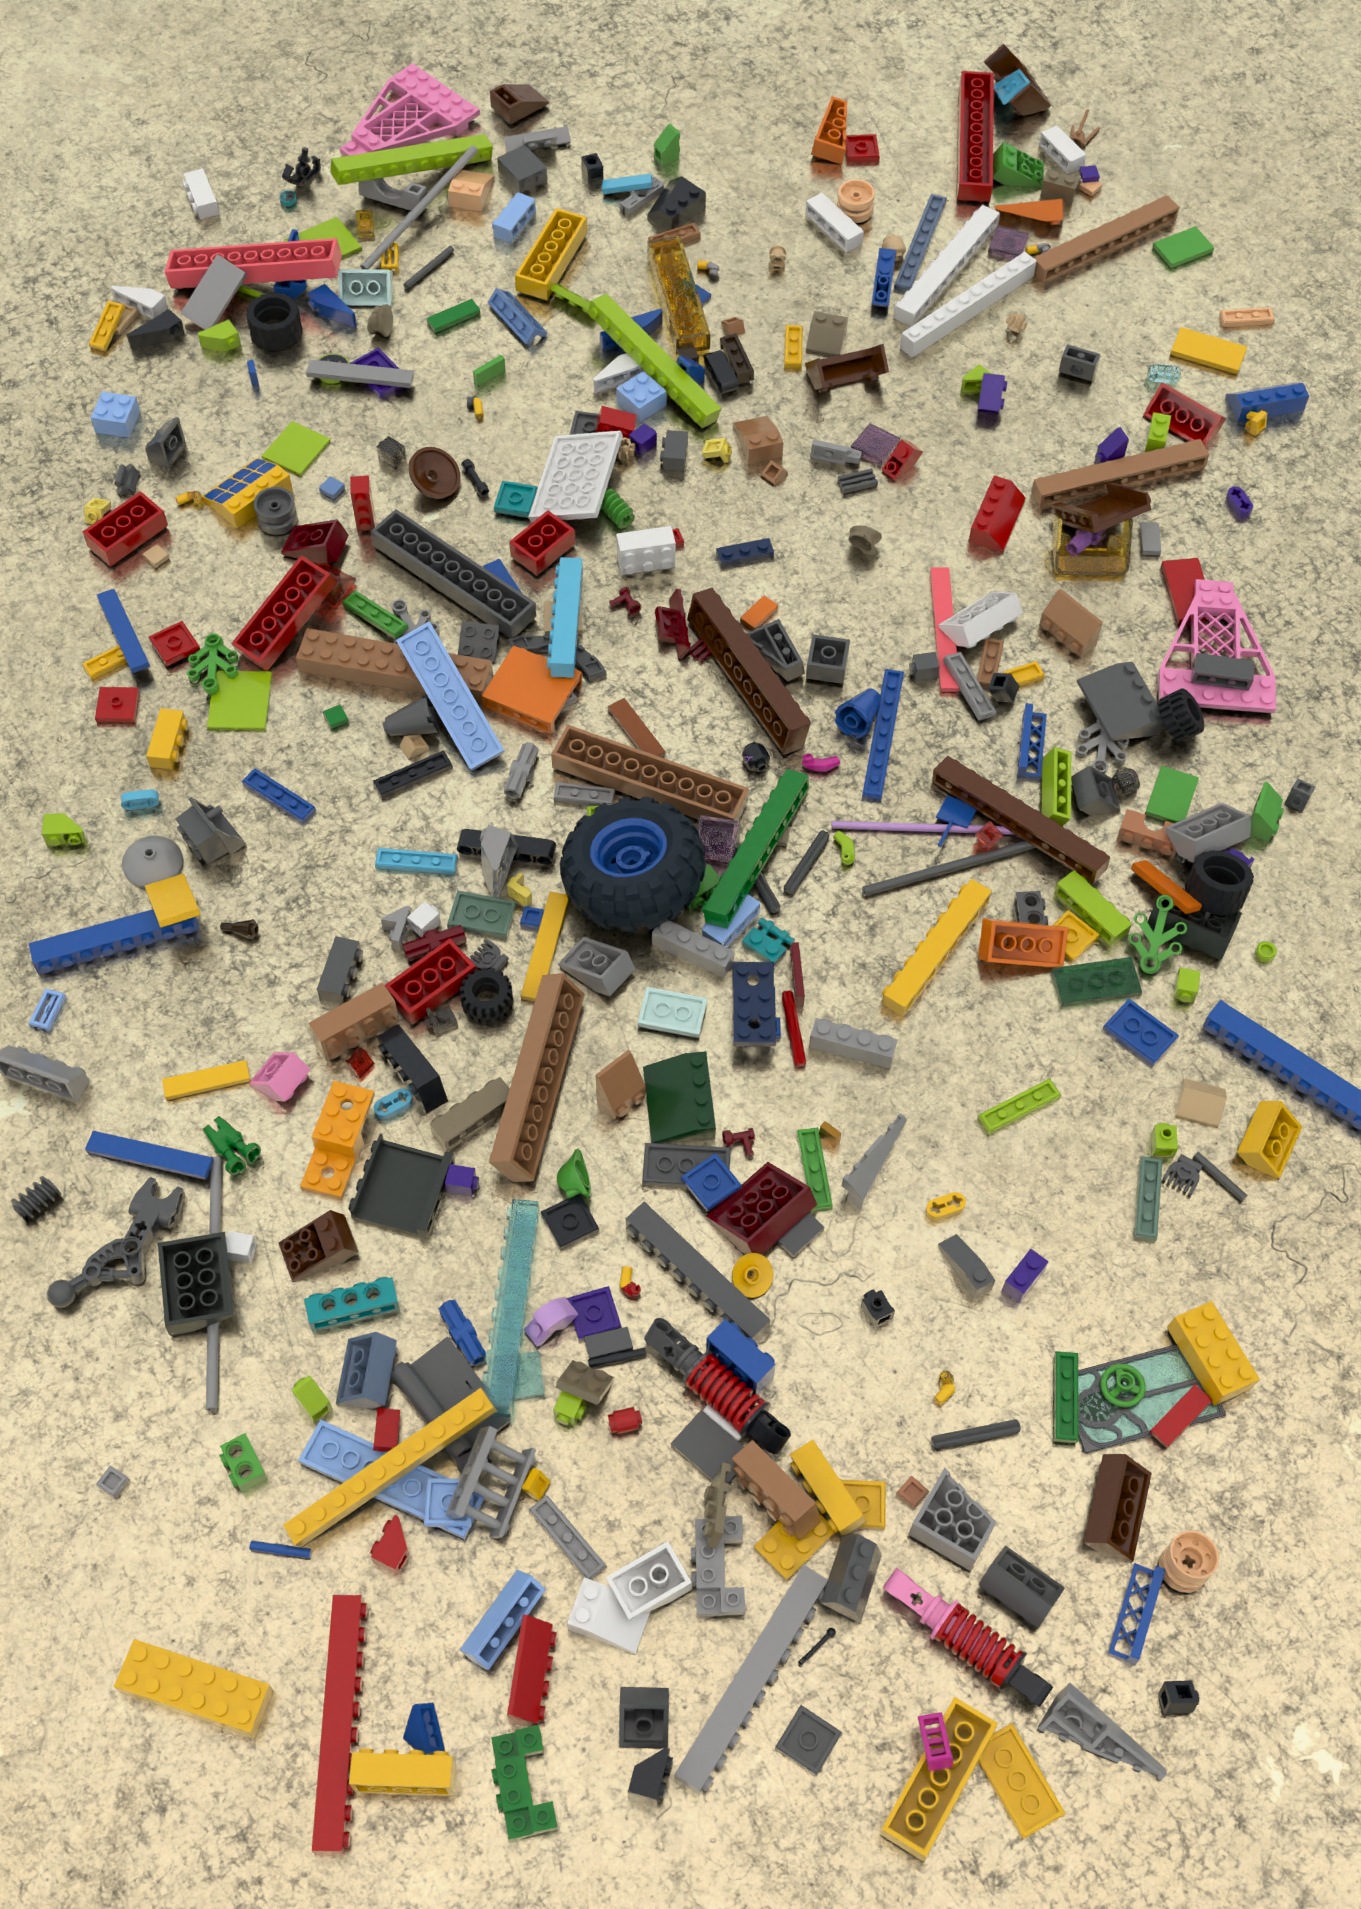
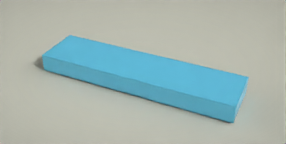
(416, 861)

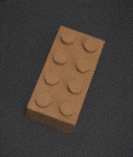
(354, 1021)
(775, 1490)

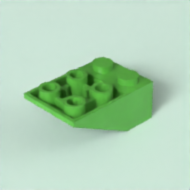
(1016, 167)

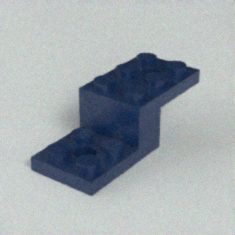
(753, 1004)

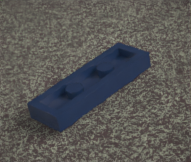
(744, 552)

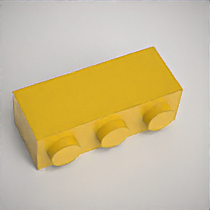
(167, 739)

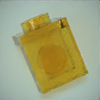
(365, 223)

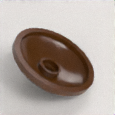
(438, 466)

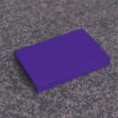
(378, 359)

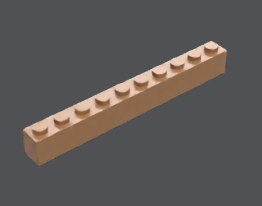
(1105, 238)
(1121, 471)

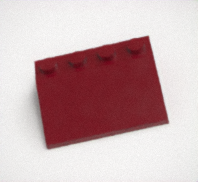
(762, 1209)

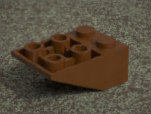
(516, 101)
(318, 1245)

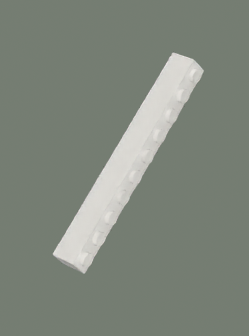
(946, 266)
(967, 304)

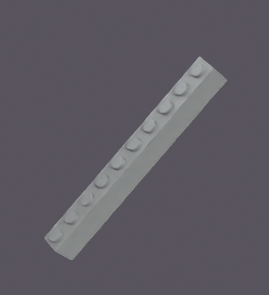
(750, 1680)

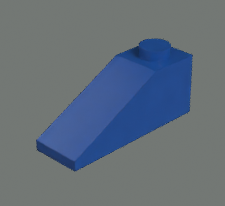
(329, 305)

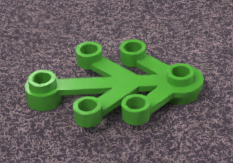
(213, 644)
(1157, 938)

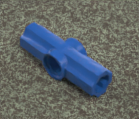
(462, 1332)

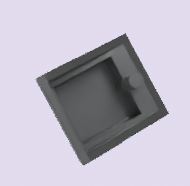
(208, 831)

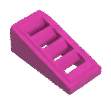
(940, 1757)

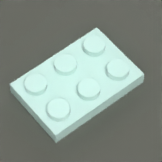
(672, 1012)

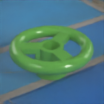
(1128, 1379)

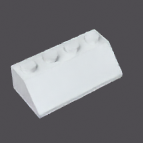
(982, 618)

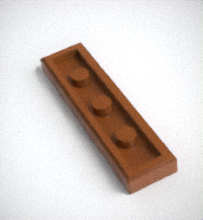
(635, 728)

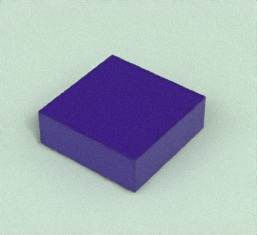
(1089, 173)

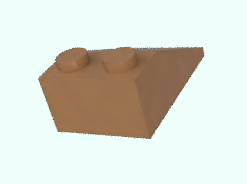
(759, 439)
(620, 1086)

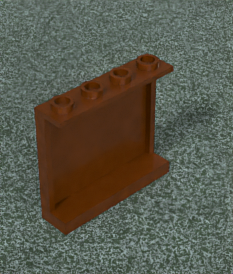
(1105, 511)

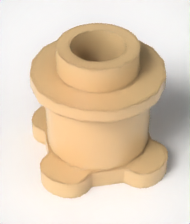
(777, 256)

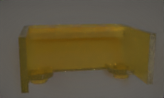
(1093, 561)

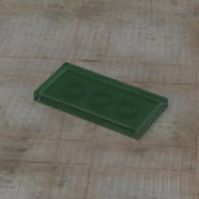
(1096, 981)

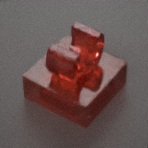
(360, 1062)

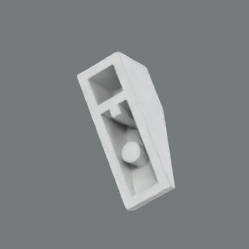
(147, 301)
(616, 373)

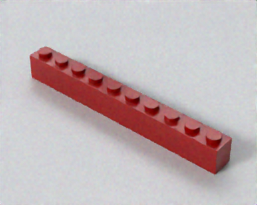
(338, 1725)

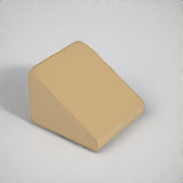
(413, 746)

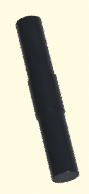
(617, 1357)

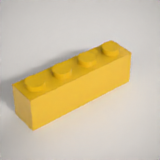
(828, 1489)

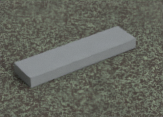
(969, 686)
(567, 1538)

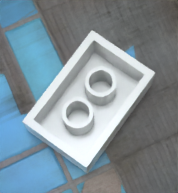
(645, 550)

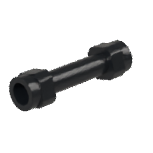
(469, 468)

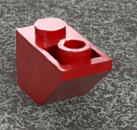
(902, 459)
(392, 1548)

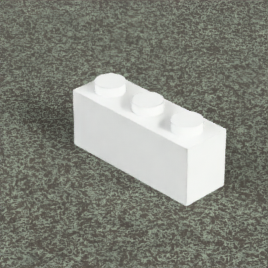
(1062, 149)
(200, 194)

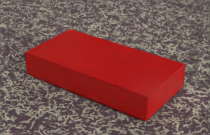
(386, 1429)

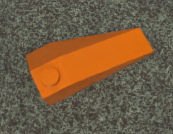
(1046, 210)

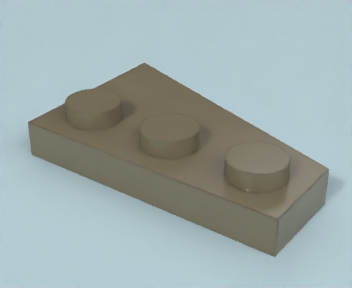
(715, 1509)

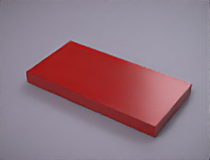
(1180, 581)

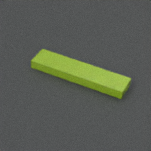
(1019, 1106)

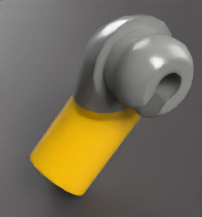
(1036, 249)
(708, 265)

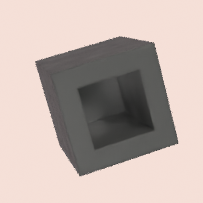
(924, 666)

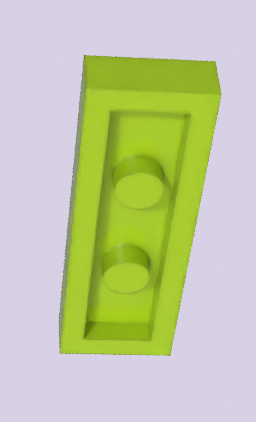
(574, 299)

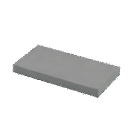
(213, 293)

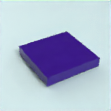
(595, 1312)

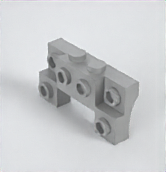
(709, 1578)

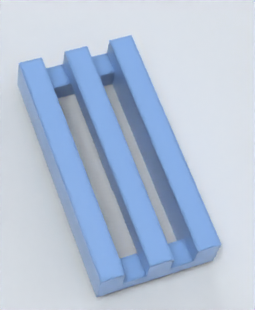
(51, 1019)

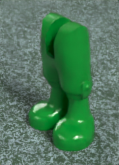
(225, 1139)

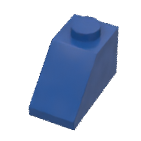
(692, 368)

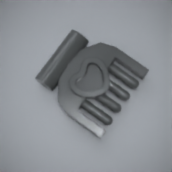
(490, 957)
(1186, 1170)

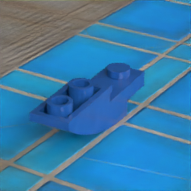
(883, 277)
(648, 322)

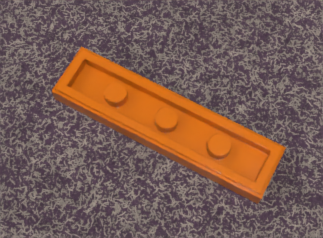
(1166, 886)

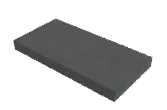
(668, 1162)

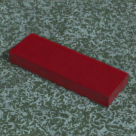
(797, 974)

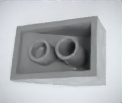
(598, 965)

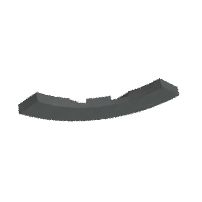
(585, 661)

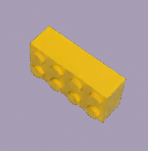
(1213, 1353)
(402, 1773)

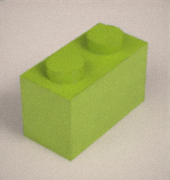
(1157, 432)

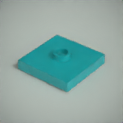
(515, 499)

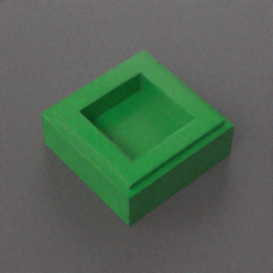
(335, 716)

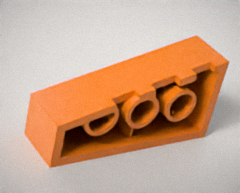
(832, 132)

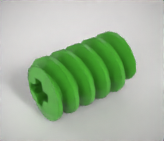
(617, 509)

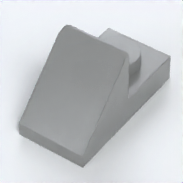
(397, 925)

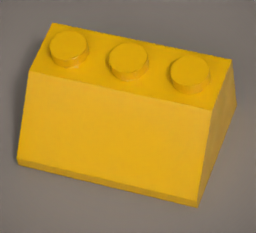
(1270, 1138)

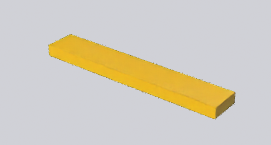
(545, 944)

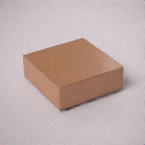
(912, 1492)

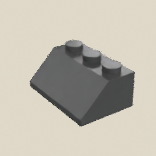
(852, 1576)
(1021, 1586)

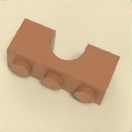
(1134, 831)

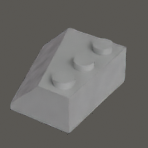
(496, 857)
(953, 1522)

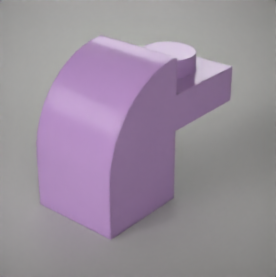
(549, 1318)

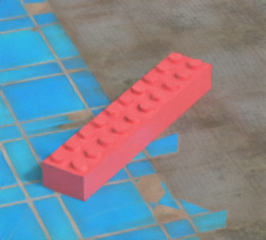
(259, 261)

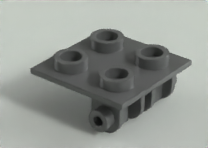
(478, 640)

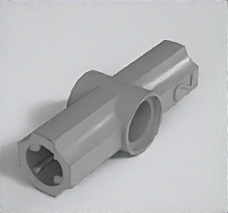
(521, 770)

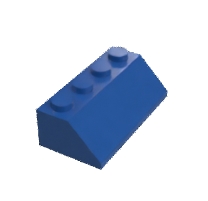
(1272, 399)

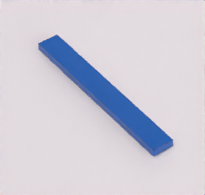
(883, 735)

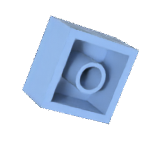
(641, 396)
(115, 414)

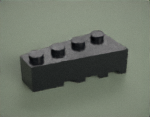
(412, 1068)

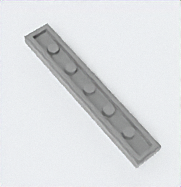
(360, 373)

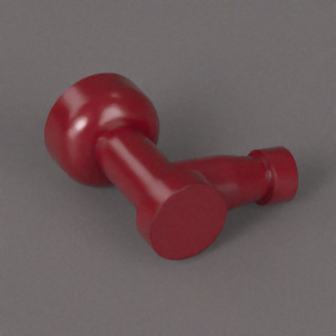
(632, 607)
(746, 1137)

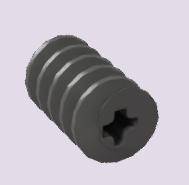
(34, 1198)

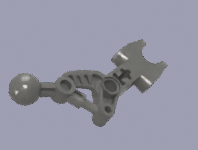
(149, 1215)

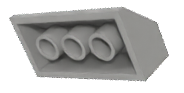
(1209, 831)
(43, 1073)

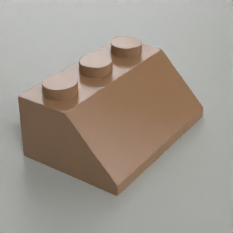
(1071, 623)

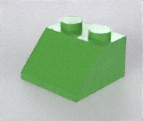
(1266, 812)

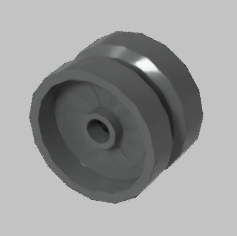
(275, 510)

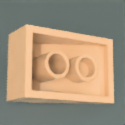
(470, 190)

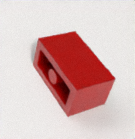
(615, 420)

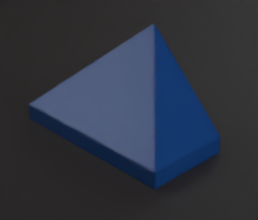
(423, 1729)

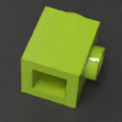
(1164, 1140)
(569, 1408)

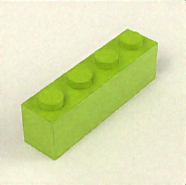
(1056, 785)
(1093, 908)

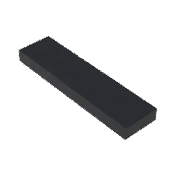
(412, 774)

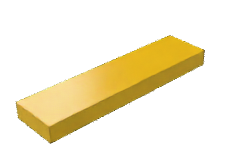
(206, 1080)

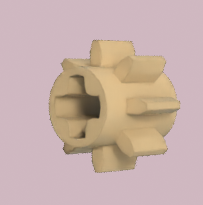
(1016, 322)
(626, 449)

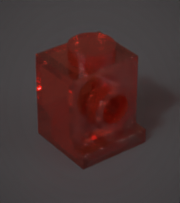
(988, 836)

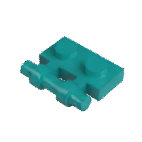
(763, 945)

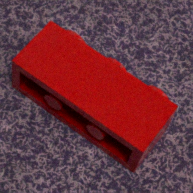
(362, 502)

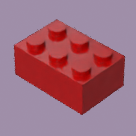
(542, 542)

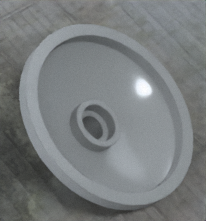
(162, 864)

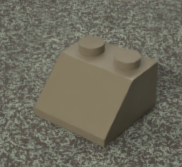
(1060, 186)
(827, 334)

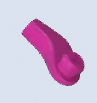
(820, 765)

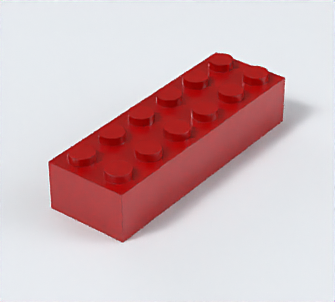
(283, 613)

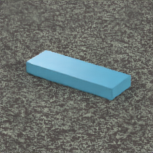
(627, 183)

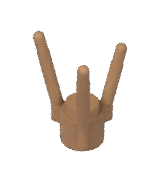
(1079, 136)

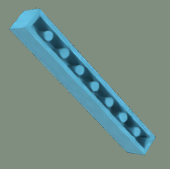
(566, 617)

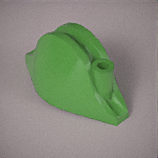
(574, 1176)

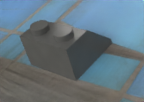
(166, 443)
(1094, 792)
(643, 1717)

